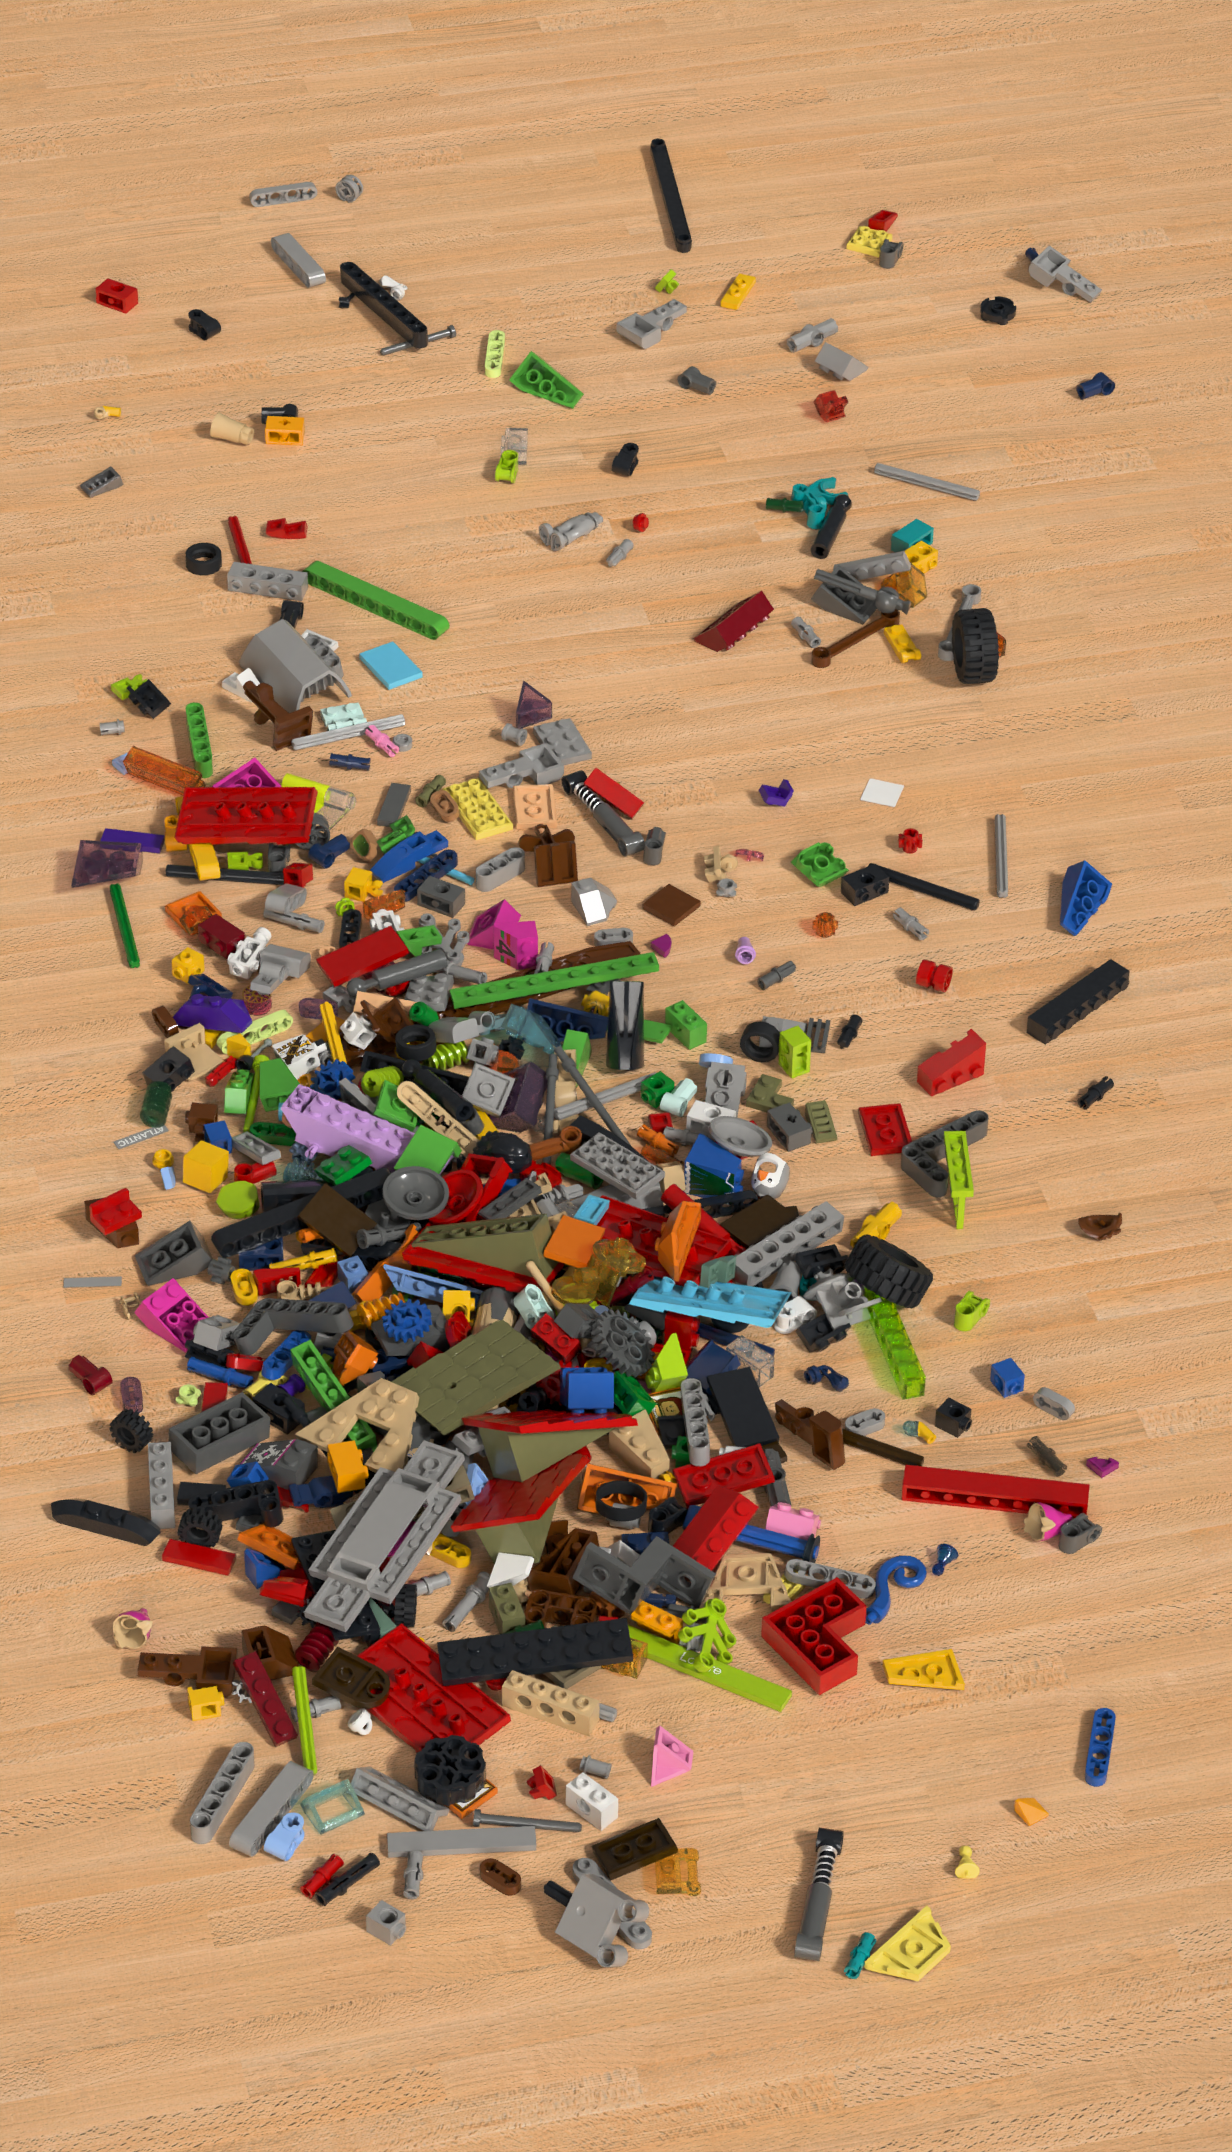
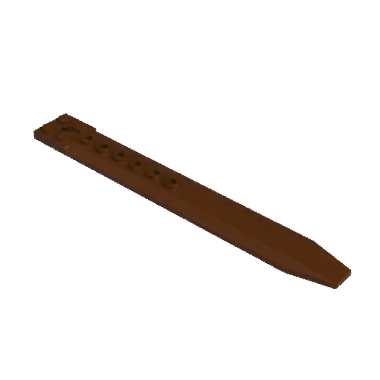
(590, 955)

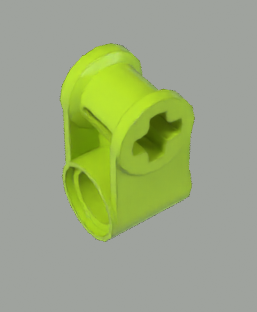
(507, 466)
(970, 1311)

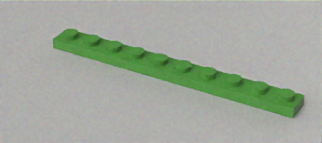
(554, 980)

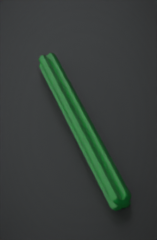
(124, 926)

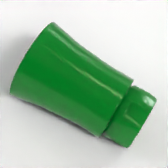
(576, 1172)

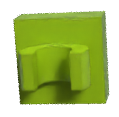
(667, 282)

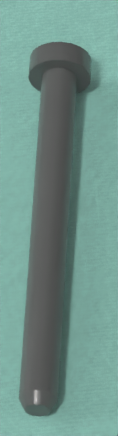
(450, 331)
(522, 1821)

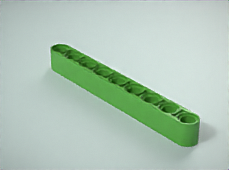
(376, 600)

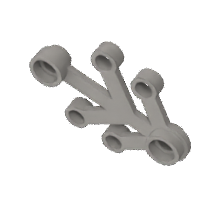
(452, 955)

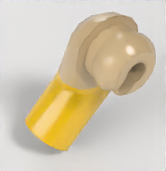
(106, 411)

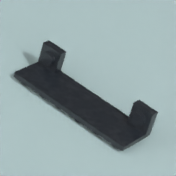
(365, 1624)

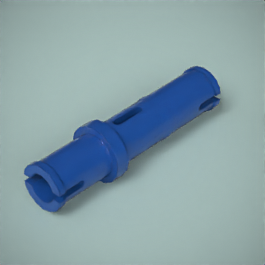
(220, 1373)

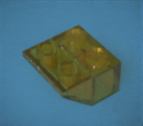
(908, 584)

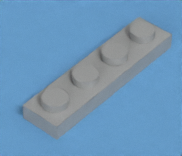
(877, 565)

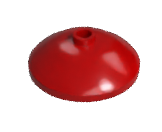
(464, 1195)

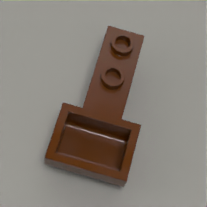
(819, 1430)
(209, 1669)

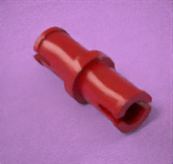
(321, 1876)

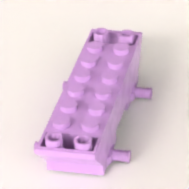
(329, 1125)

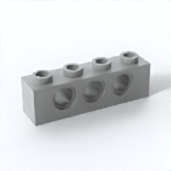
(267, 581)
(161, 1484)

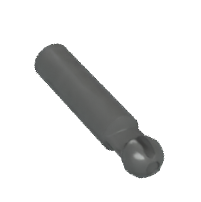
(400, 972)

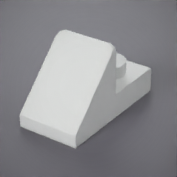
(235, 683)

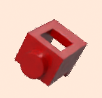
(298, 874)

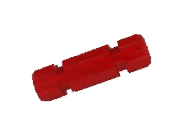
(220, 1071)

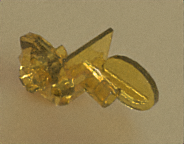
(599, 1280)

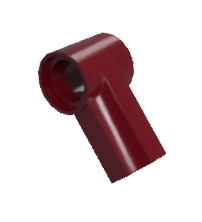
(92, 1377)

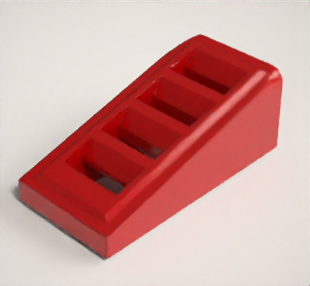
(882, 220)
(268, 1279)

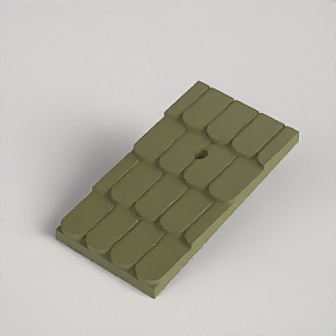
(476, 1375)

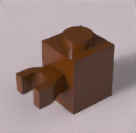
(199, 1116)

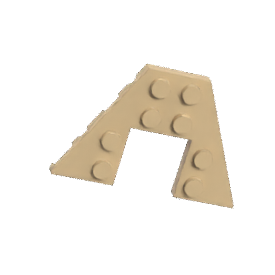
(378, 1404)

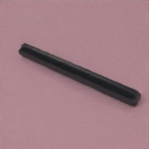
(228, 875)
(931, 889)

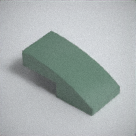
(718, 1270)

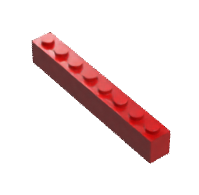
(991, 1491)

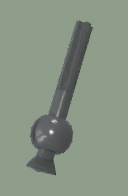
(885, 599)

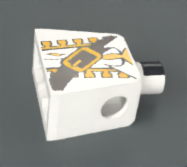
(299, 1054)

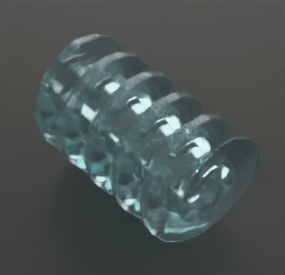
(300, 1172)

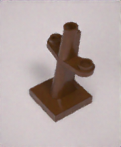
(286, 724)
(553, 855)

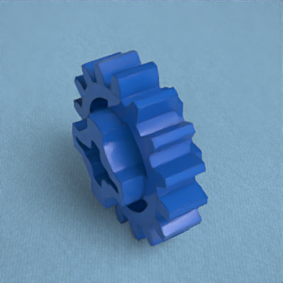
(329, 1076)
(407, 1320)

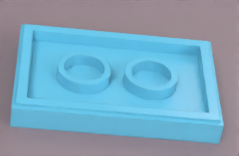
(390, 665)

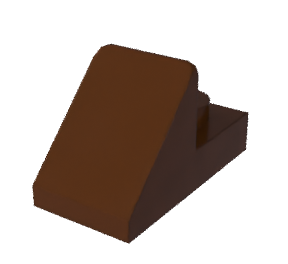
(557, 1531)

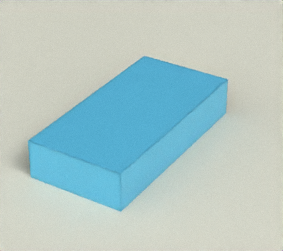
(592, 1210)

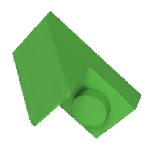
(420, 937)

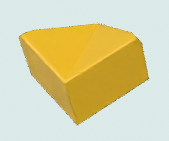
(238, 1046)

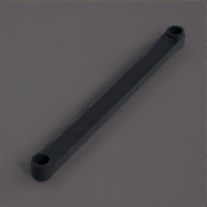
(671, 196)

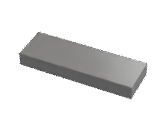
(255, 1148)

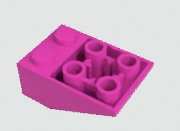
(171, 1314)

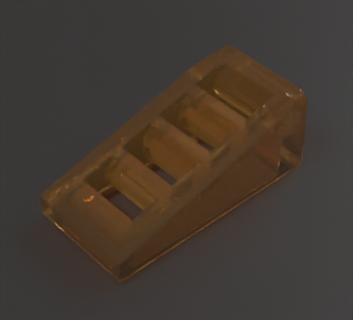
(384, 902)

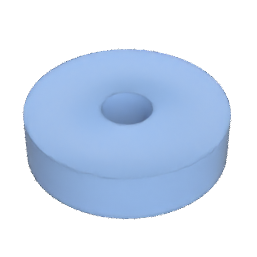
(706, 1059)

